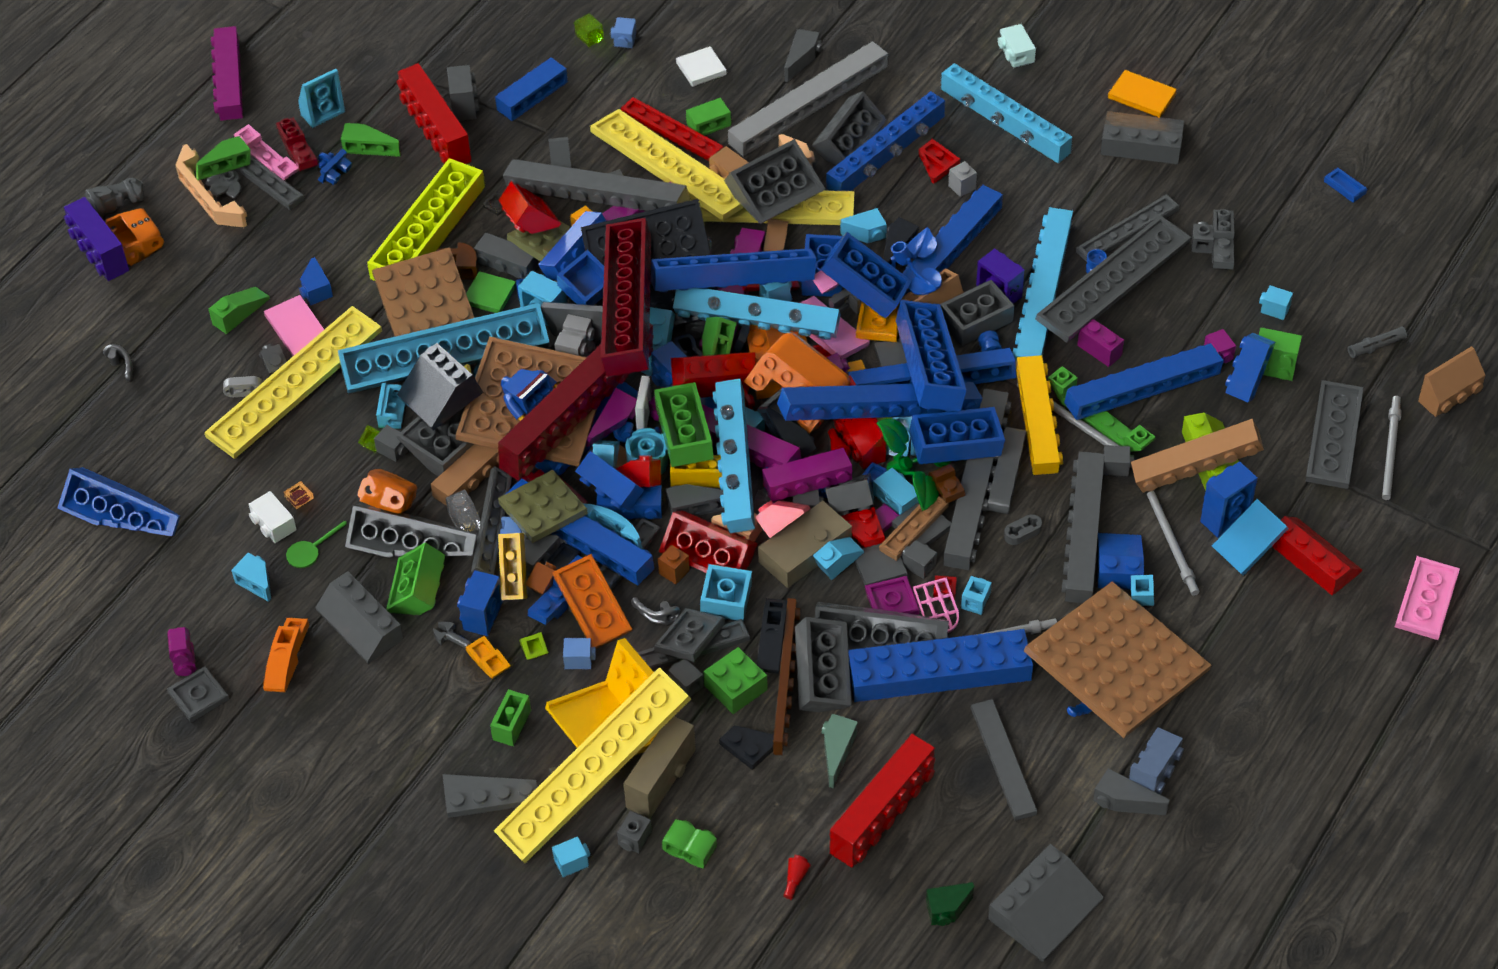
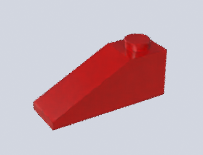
(643, 471)

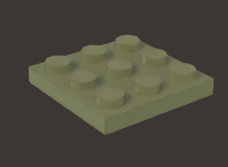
(539, 243)
(542, 506)

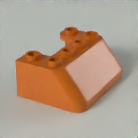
(796, 364)

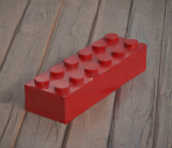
(433, 115)
(882, 801)

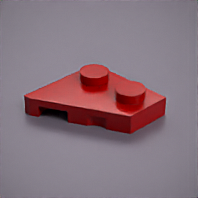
(937, 160)
(865, 527)

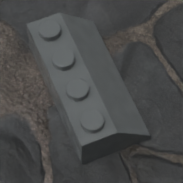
(849, 128)
(359, 618)
(822, 665)

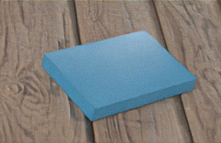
(1250, 537)

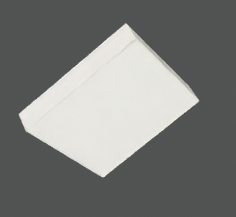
(701, 66)
(642, 408)

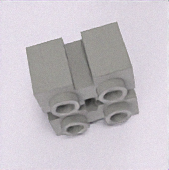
(576, 336)

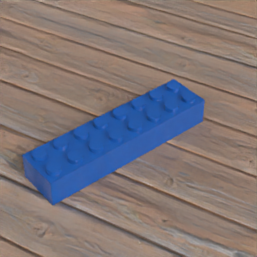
(930, 356)
(939, 665)

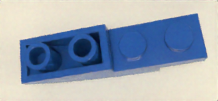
(550, 604)

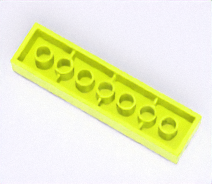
(431, 215)

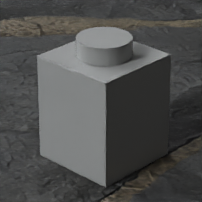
(962, 179)

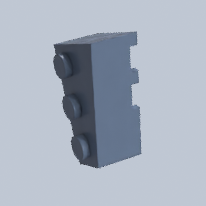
(1157, 760)

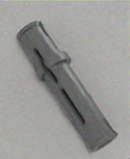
(1396, 335)

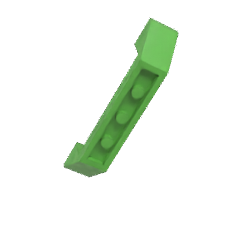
(1104, 421)

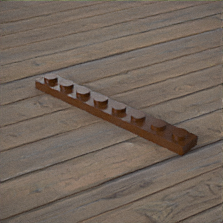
(786, 683)

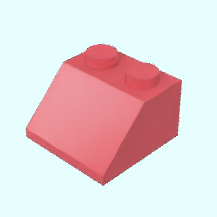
(778, 515)

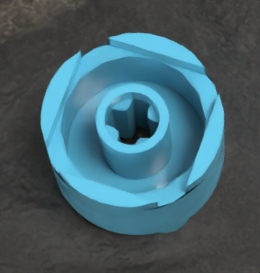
(647, 442)

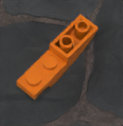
(283, 654)

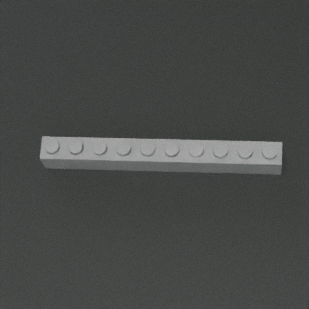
(807, 98)

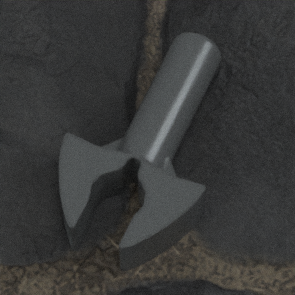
(449, 627)

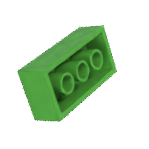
(683, 424)

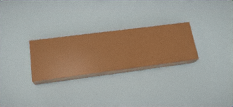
(912, 528)

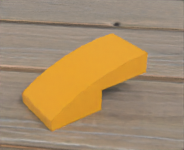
(487, 658)

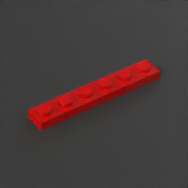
(671, 129)

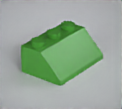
(416, 581)

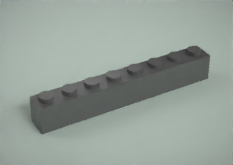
(1084, 527)

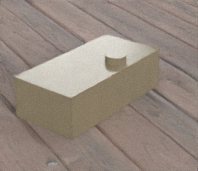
(791, 550)
(659, 767)

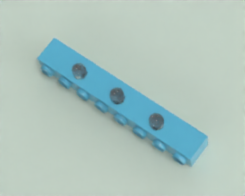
(1006, 113)
(758, 311)
(735, 458)

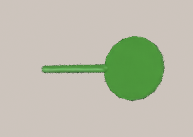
(306, 553)

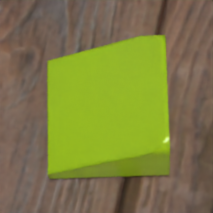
(533, 646)

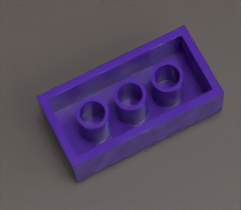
(95, 239)

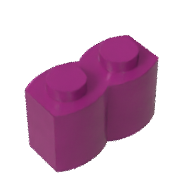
(181, 651)

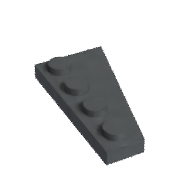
(484, 794)

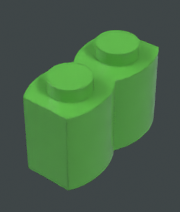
(689, 843)

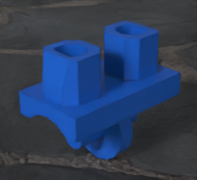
(329, 165)

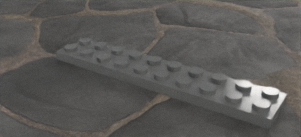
(1113, 278)

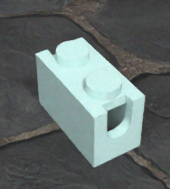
(1017, 45)

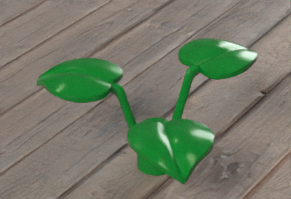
(896, 438)

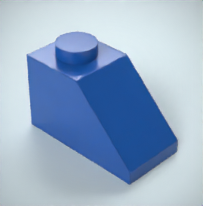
(315, 283)

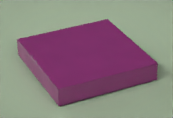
(893, 596)

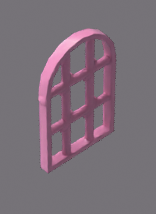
(940, 597)

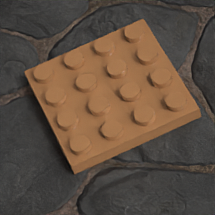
(422, 292)

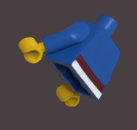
(526, 391)

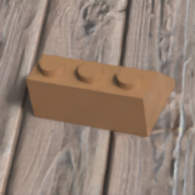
(1452, 382)

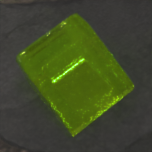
(368, 436)

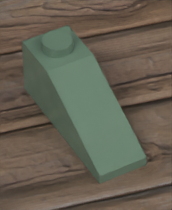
(838, 741)

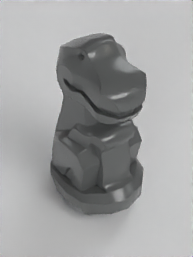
(107, 198)

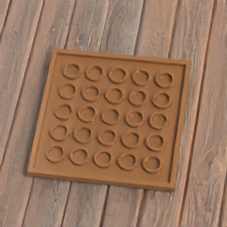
(488, 418)
(1117, 659)

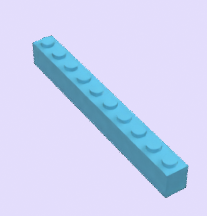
(1043, 281)

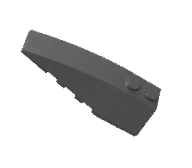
(397, 534)
(882, 627)

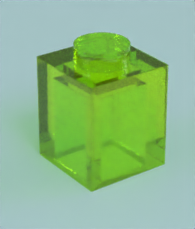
(589, 30)

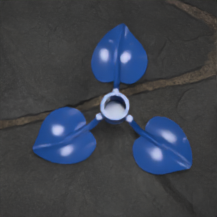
(920, 246)

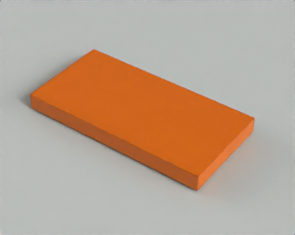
(592, 601)

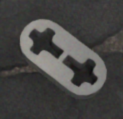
(240, 386)

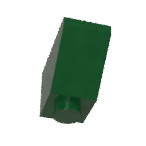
(948, 902)

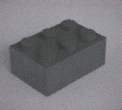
(976, 312)

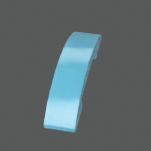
(613, 521)

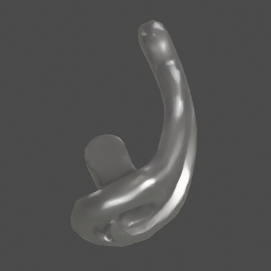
(114, 353)
(665, 616)

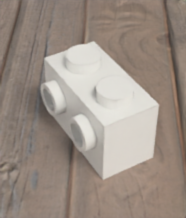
(272, 517)

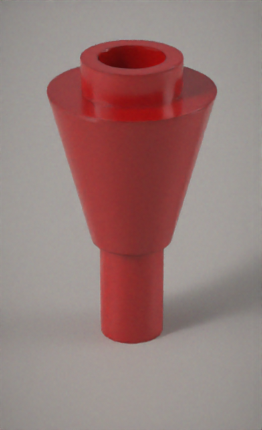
(837, 443)
(797, 869)

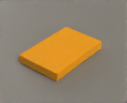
(1142, 93)
(874, 326)

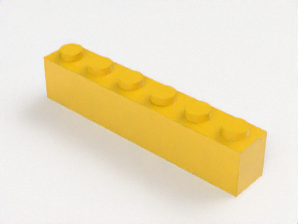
(1037, 415)

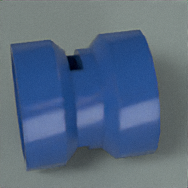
(1094, 258)
(989, 341)

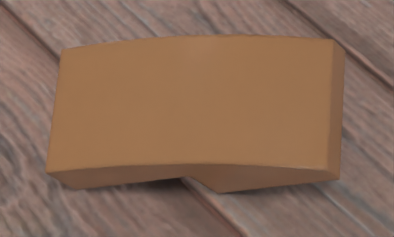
(775, 235)

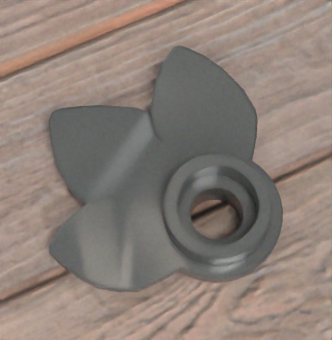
(224, 183)

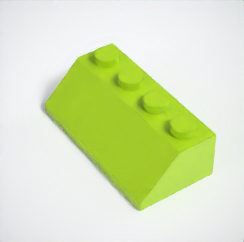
(1198, 426)

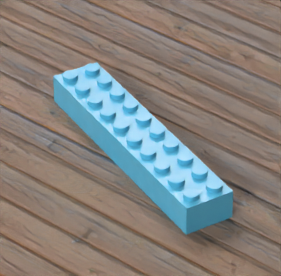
(466, 341)

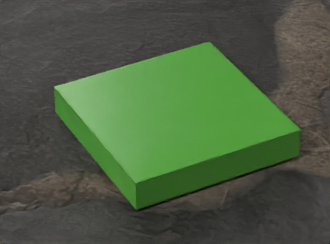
(490, 292)

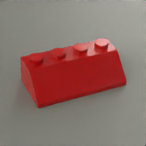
(527, 210)
(709, 369)
(863, 438)
(707, 543)
(1315, 556)

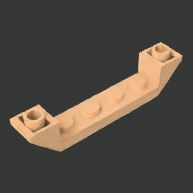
(227, 215)

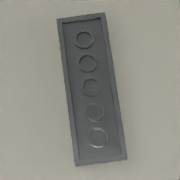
(1334, 434)

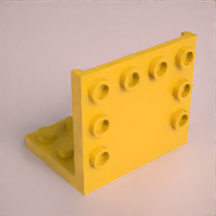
(588, 708)

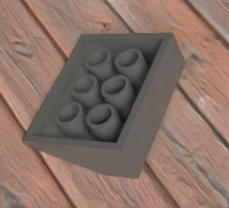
(1142, 137)
(774, 182)
(437, 447)
(1045, 903)

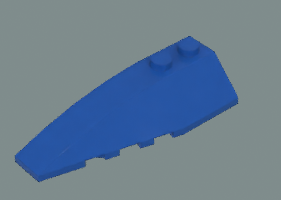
(113, 504)

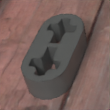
(1024, 531)

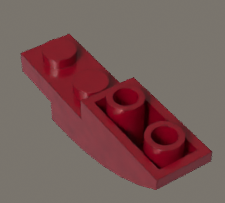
(295, 144)

